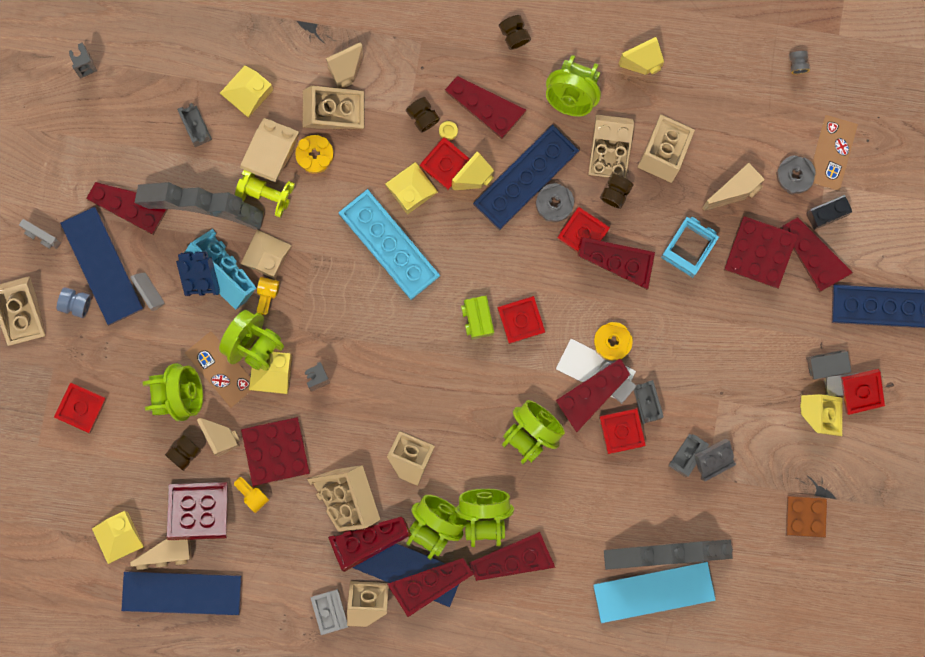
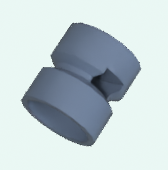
(72, 302)

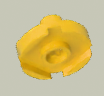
(317, 143)
(608, 331)

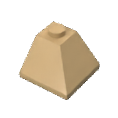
(345, 65)
(266, 254)
(219, 437)
(409, 457)
(366, 602)

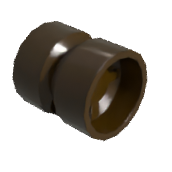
(514, 31)
(422, 113)
(615, 193)
(183, 452)

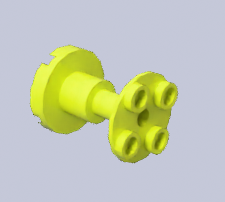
(257, 188)

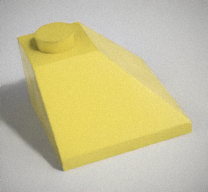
(643, 58)
(247, 90)
(473, 174)
(411, 188)
(276, 378)
(823, 413)
(117, 537)

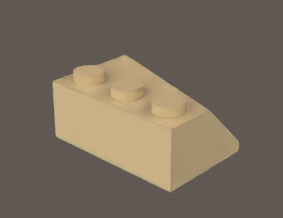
(347, 498)

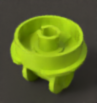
(573, 88)
(241, 336)
(175, 392)
(539, 424)
(484, 505)
(440, 517)

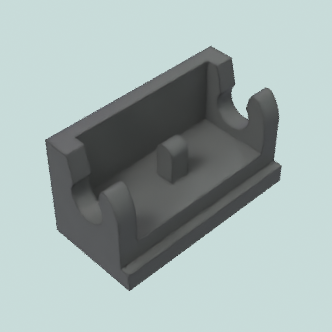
(83, 64)
(194, 125)
(829, 364)
(318, 377)
(648, 402)
(684, 460)

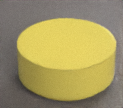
(448, 130)

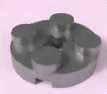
(791, 184)
(545, 197)

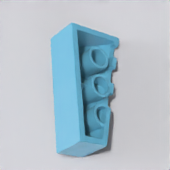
(232, 281)

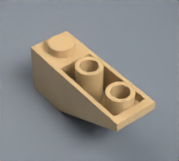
(166, 551)

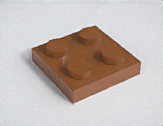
(806, 517)

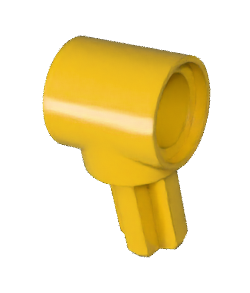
(267, 290)
(254, 498)

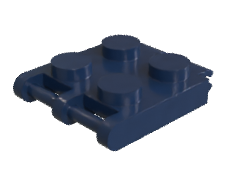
(197, 273)

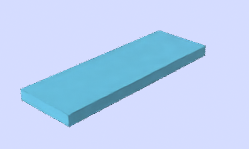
(389, 244)
(654, 592)

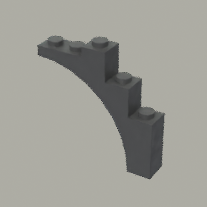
(198, 200)
(668, 554)

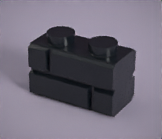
(829, 212)

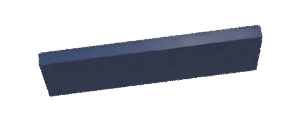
(526, 177)
(101, 266)
(878, 306)
(401, 562)
(181, 593)

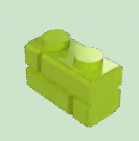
(478, 317)

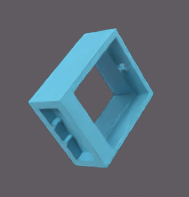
(681, 263)

